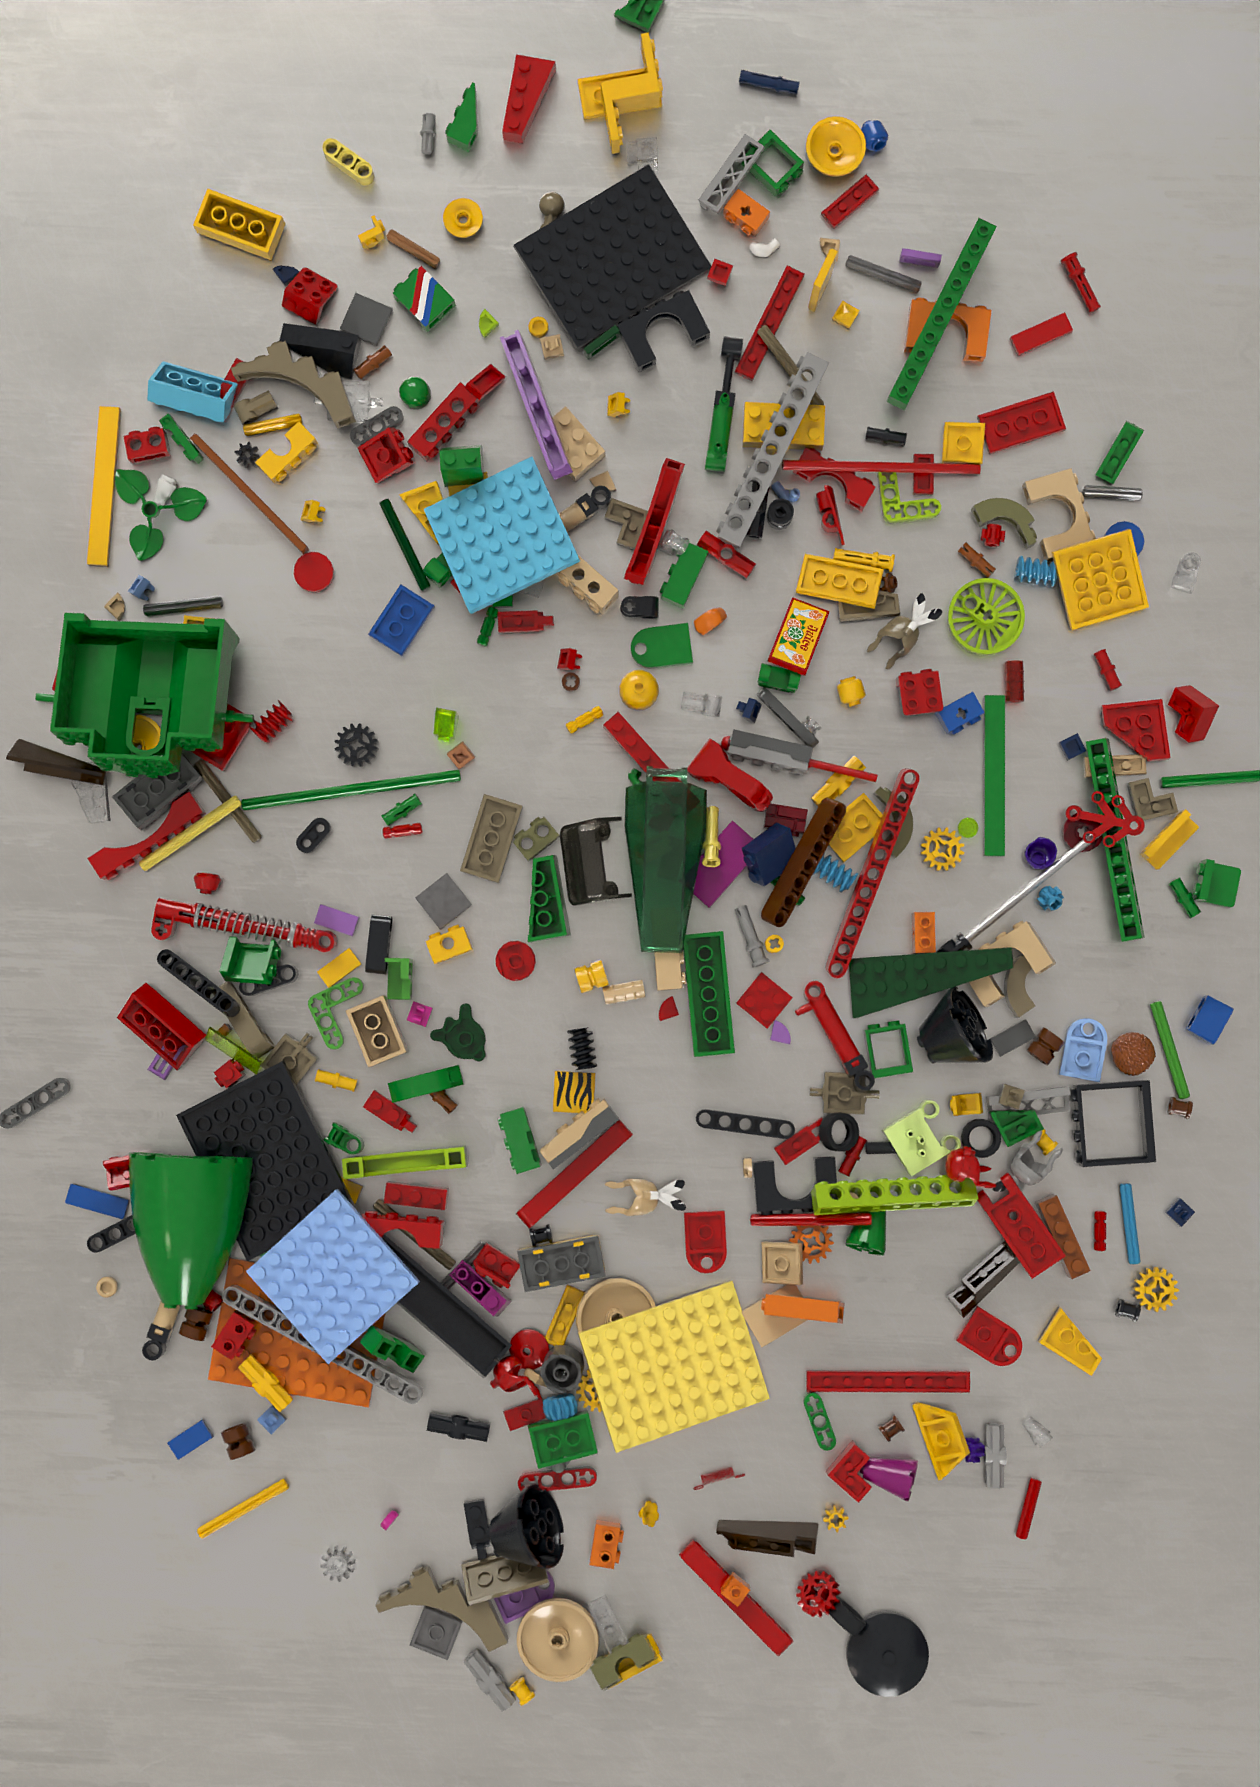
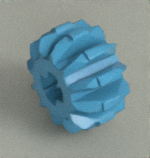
(560, 1406)

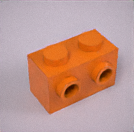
(605, 1544)

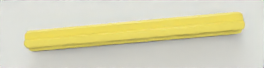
(190, 833)

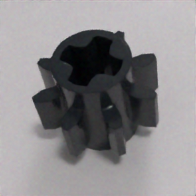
(252, 451)

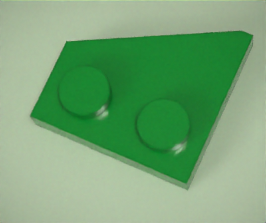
(640, 13)
(1016, 1124)

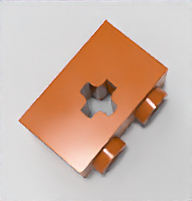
(742, 203)
(923, 932)

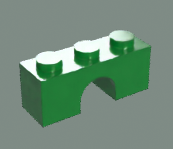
(390, 1346)

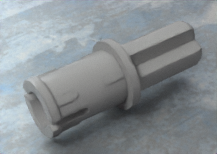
(427, 133)

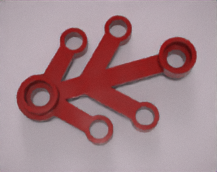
(1108, 819)

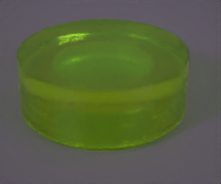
(967, 827)

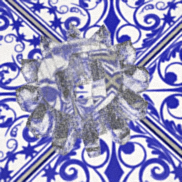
(330, 1559)

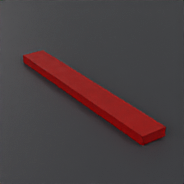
(888, 1381)

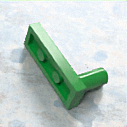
(1119, 452)

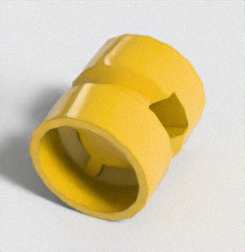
(591, 976)

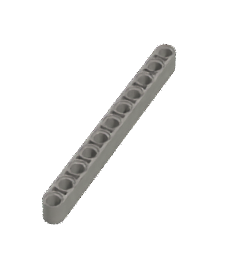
(351, 1353)

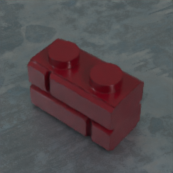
(788, 816)

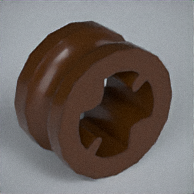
(564, 682)

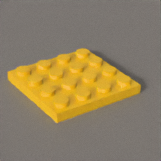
(1100, 579)

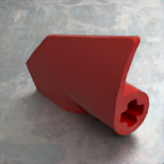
(828, 506)

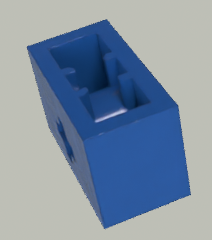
(972, 711)

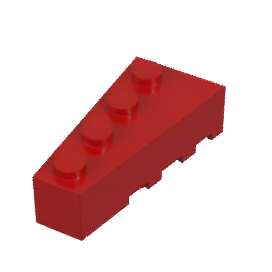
(527, 89)

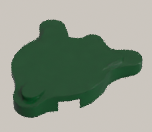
(462, 1036)

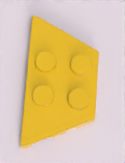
(942, 1437)

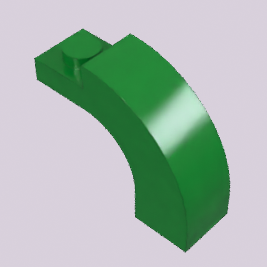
(425, 1083)

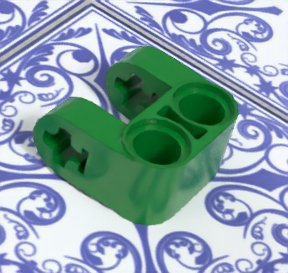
(778, 678)

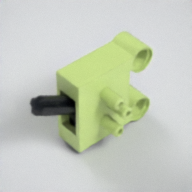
(913, 1140)

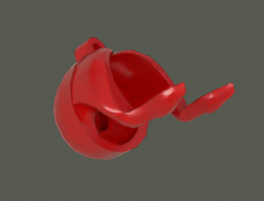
(963, 1164)
(507, 1376)

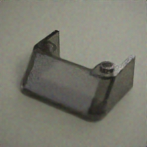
(585, 862)

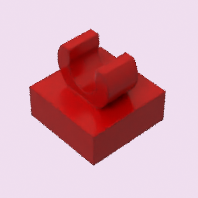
(720, 272)
(567, 659)

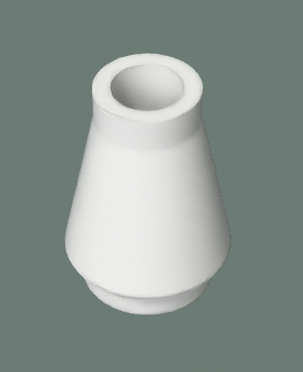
(165, 487)

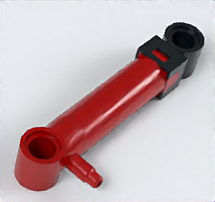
(852, 1061)

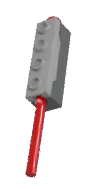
(782, 755)

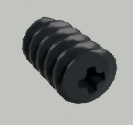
(582, 1048)

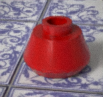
(206, 882)

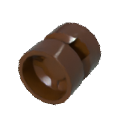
(1045, 1046)
(195, 1323)
(232, 1436)

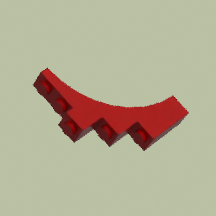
(655, 522)

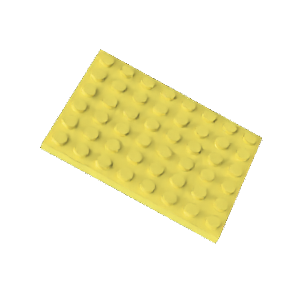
(673, 1366)

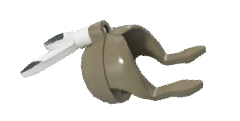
(906, 629)

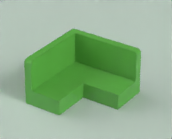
(399, 978)

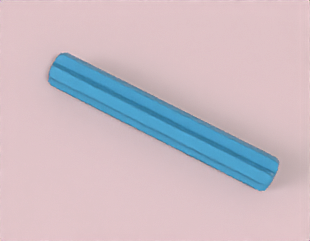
(1130, 1223)

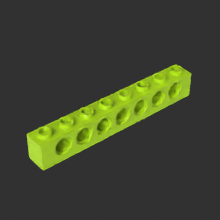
(885, 1201)

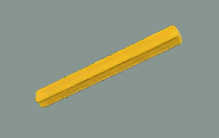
(242, 1508)

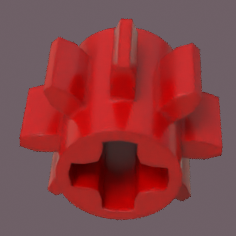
(993, 535)

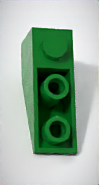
(464, 128)

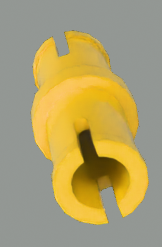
(336, 1080)

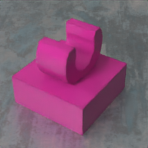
(419, 1014)

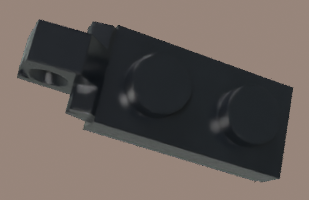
(476, 1524)

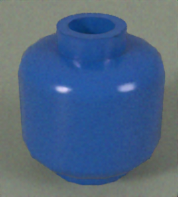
(875, 135)

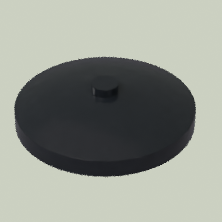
(888, 1654)

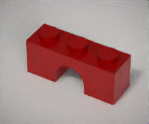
(416, 1196)

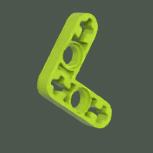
(895, 503)

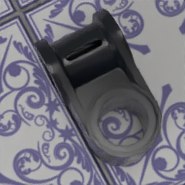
(643, 607)

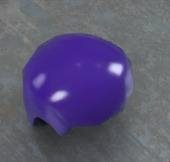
(1041, 853)

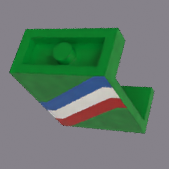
(424, 298)

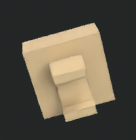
(552, 346)

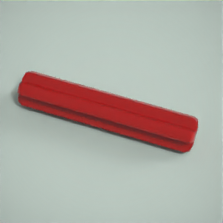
(1028, 1508)

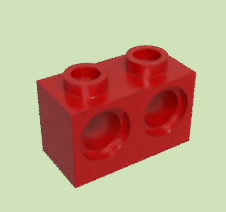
(147, 450)

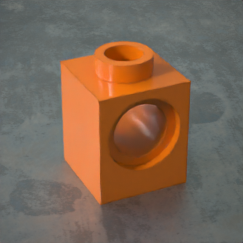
(735, 1589)

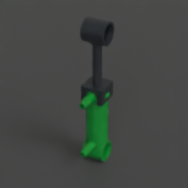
(723, 409)

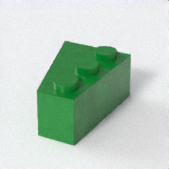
(519, 1140)

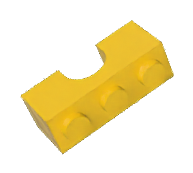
(276, 466)

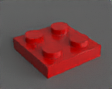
(764, 1000)

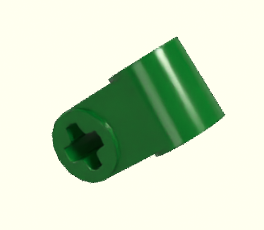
(341, 1137)

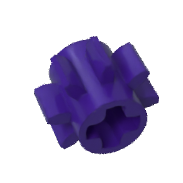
(976, 1450)

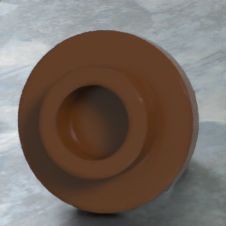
(890, 583)

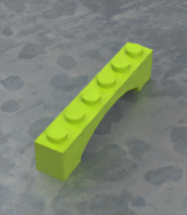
(404, 1162)

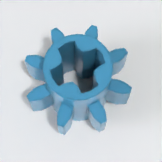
(1050, 898)

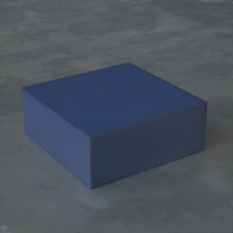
(1072, 746)

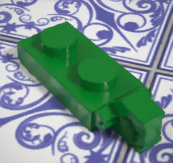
(180, 437)

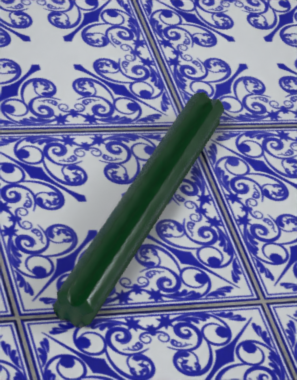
(404, 544)

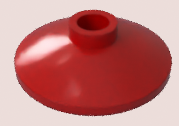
(535, 1342)

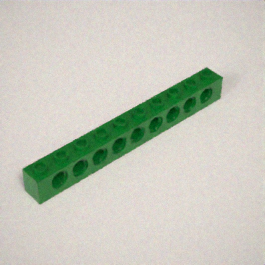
(941, 314)
(1117, 856)

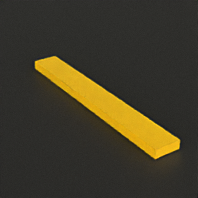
(103, 486)

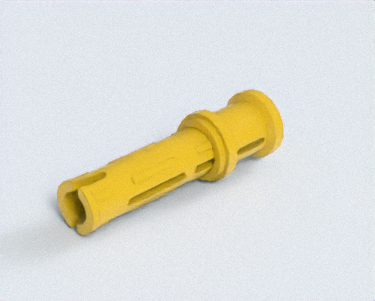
(874, 560)

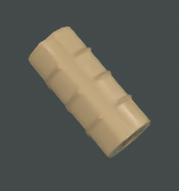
(624, 992)

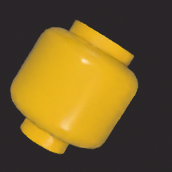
(851, 691)

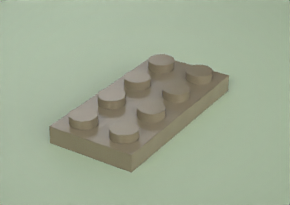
(491, 838)
(498, 1577)

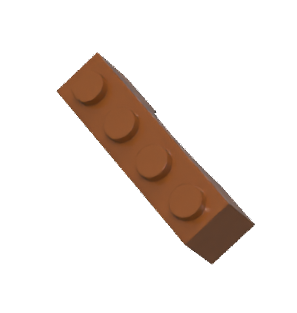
(1060, 1228)

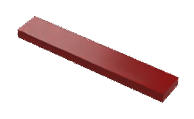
(772, 318)

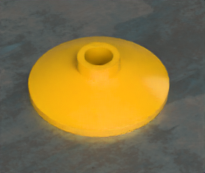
(460, 209)

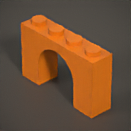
(972, 319)

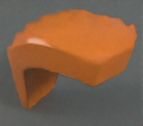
(709, 620)

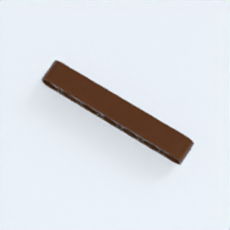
(803, 862)

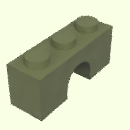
(607, 1668)

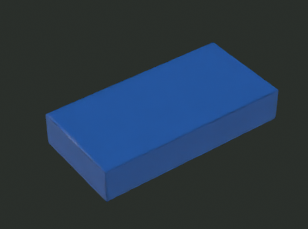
(190, 1439)

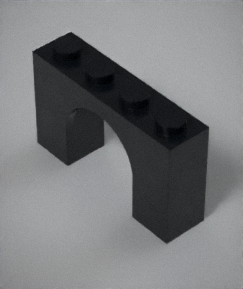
(679, 308)
(768, 1197)

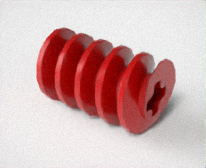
(272, 722)

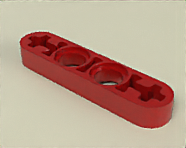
(557, 1483)

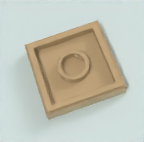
(782, 1263)

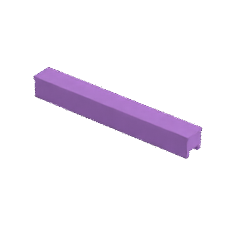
(536, 405)

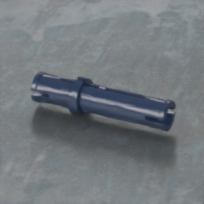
(766, 81)

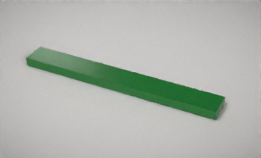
(994, 775)

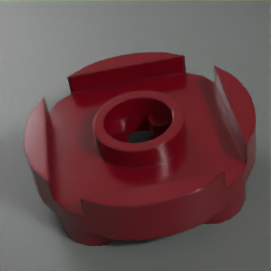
(1071, 835)

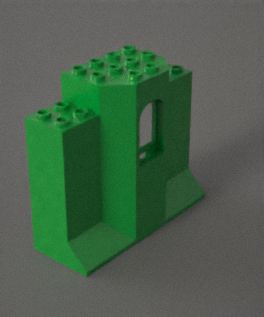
(120, 667)

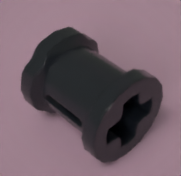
(541, 1235)
(1127, 1310)

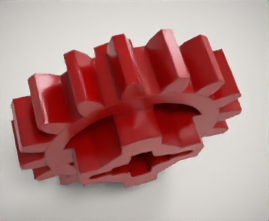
(818, 1594)

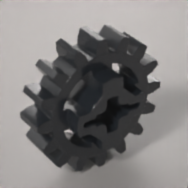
(357, 736)

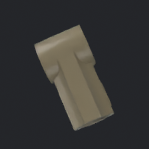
(250, 409)

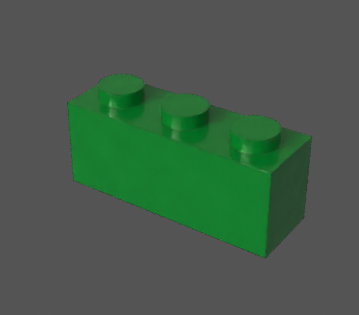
(683, 575)

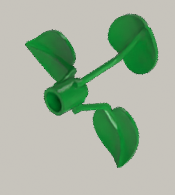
(148, 540)

